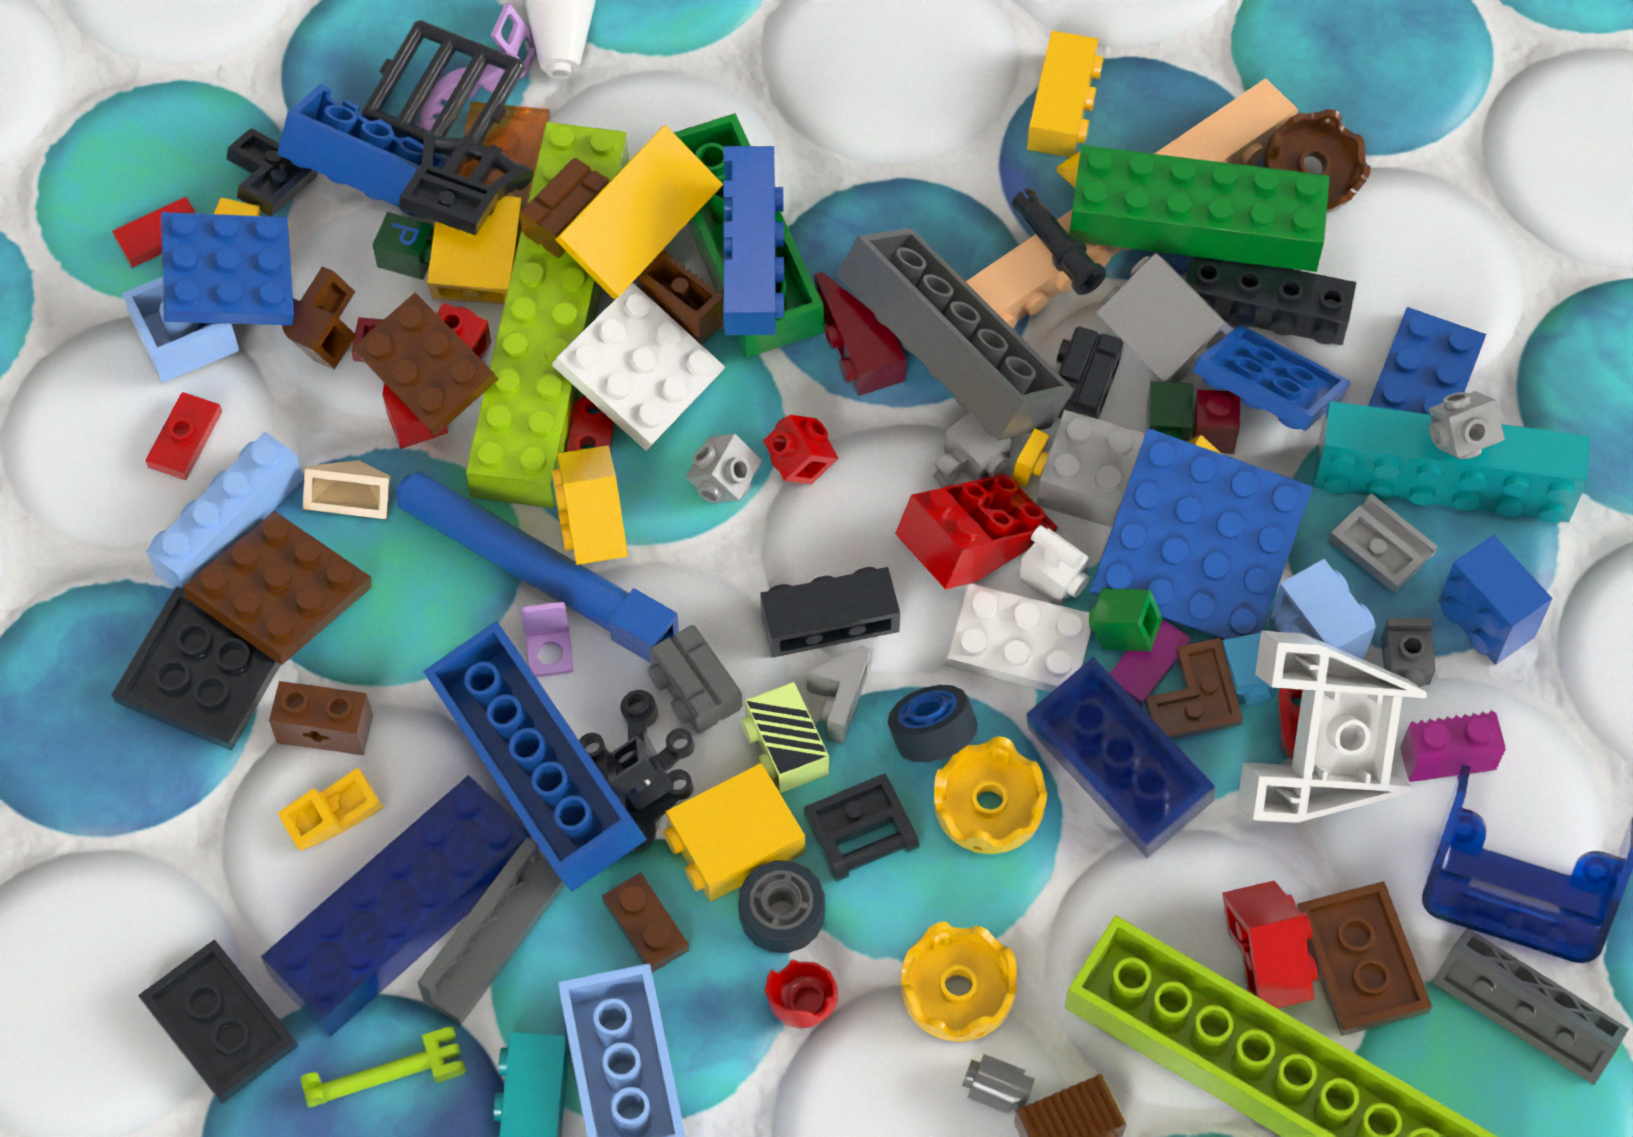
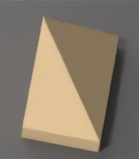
(347, 489)

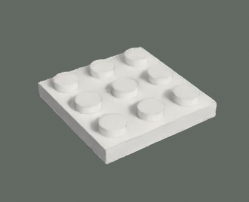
(638, 366)

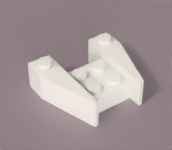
(1341, 734)

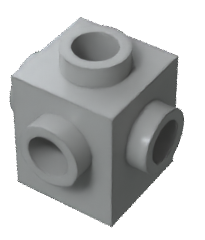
(1465, 424)
(723, 469)

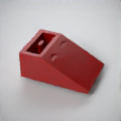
(970, 528)

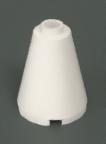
(559, 33)

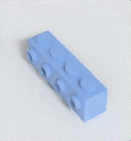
(226, 510)

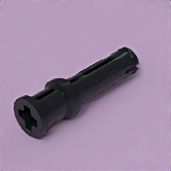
(1067, 252)

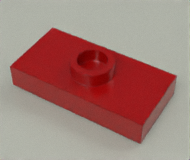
(183, 436)

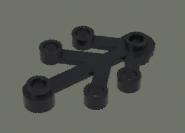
(638, 722)

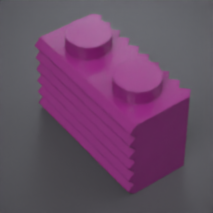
(1441, 746)

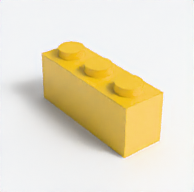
(1064, 94)

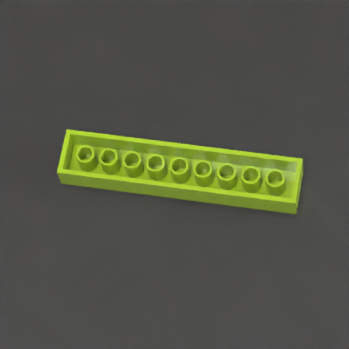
(546, 308)
(1245, 1047)

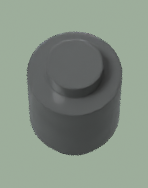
(998, 1084)

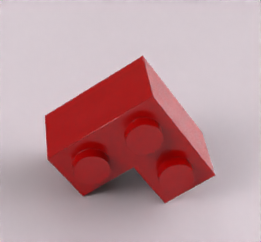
(1272, 943)

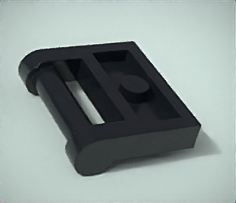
(855, 814)

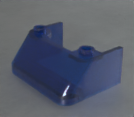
(1519, 899)

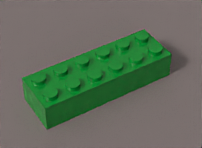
(1200, 208)
(802, 303)

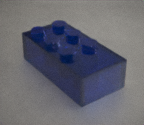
(1120, 757)

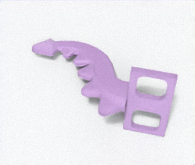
(491, 74)

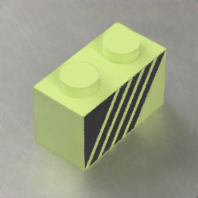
(785, 737)

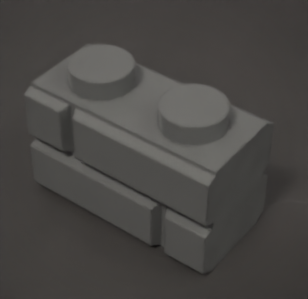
(695, 679)

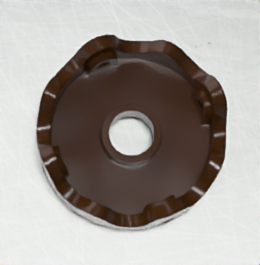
(1329, 141)

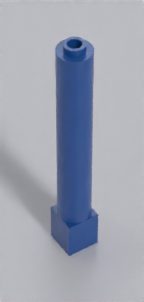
(631, 617)

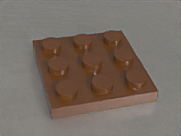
(277, 587)

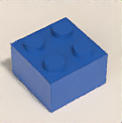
(1494, 600)

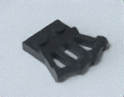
(456, 199)

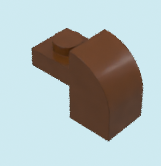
(317, 321)

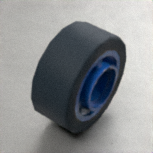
(932, 723)

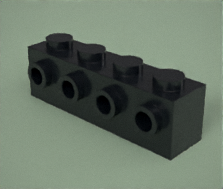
(1275, 298)

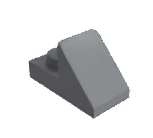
(842, 684)

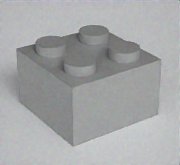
(1088, 468)

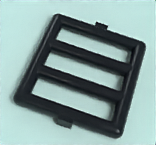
(449, 43)

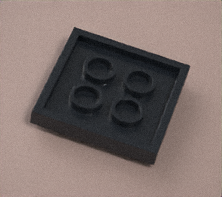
(196, 674)

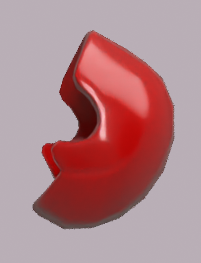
(801, 994)

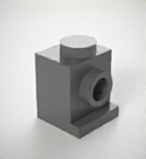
(1405, 637)

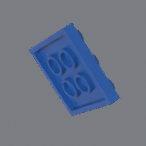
(226, 269)
(1271, 377)

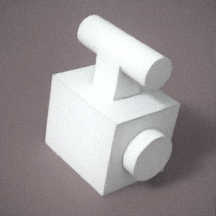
(1054, 566)

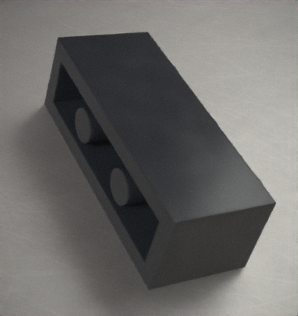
(829, 611)

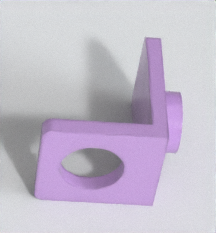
(544, 626)

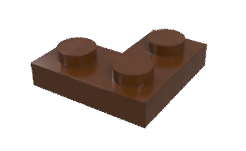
(1208, 696)

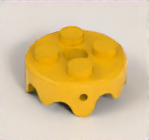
(994, 769)
(965, 953)

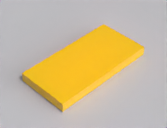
(639, 212)

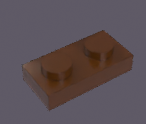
(645, 922)

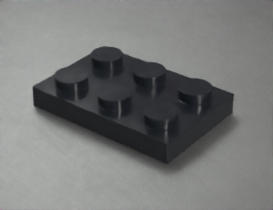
(218, 1021)

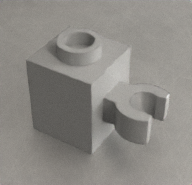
(972, 451)

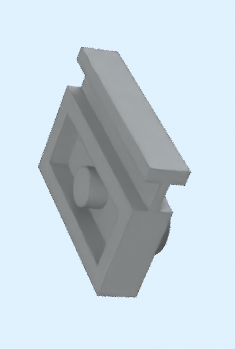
(1383, 543)

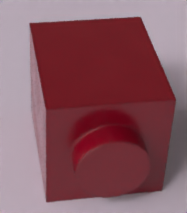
(1217, 419)

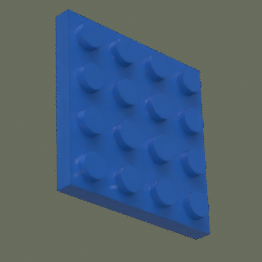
(1202, 536)

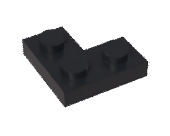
(273, 177)

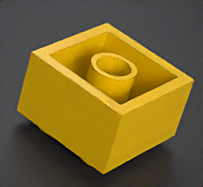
(589, 505)

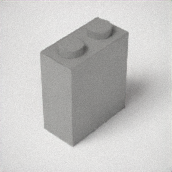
(1162, 319)

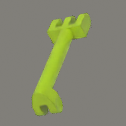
(432, 1058)

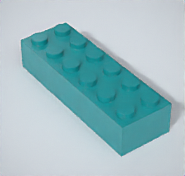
(1394, 457)

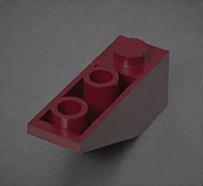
(866, 347)

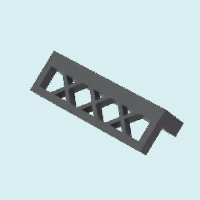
(490, 933)
(1530, 1005)

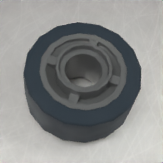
(776, 883)

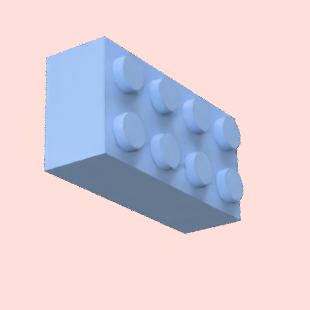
(621, 1055)

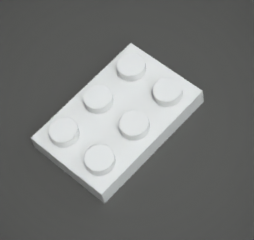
(1018, 638)

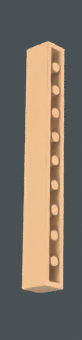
(1234, 134)

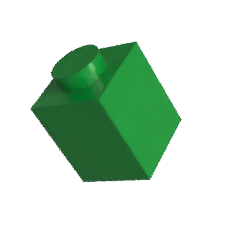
(1125, 619)

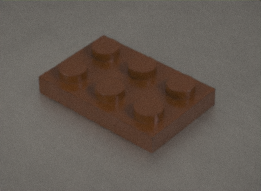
(425, 363)
(1364, 959)

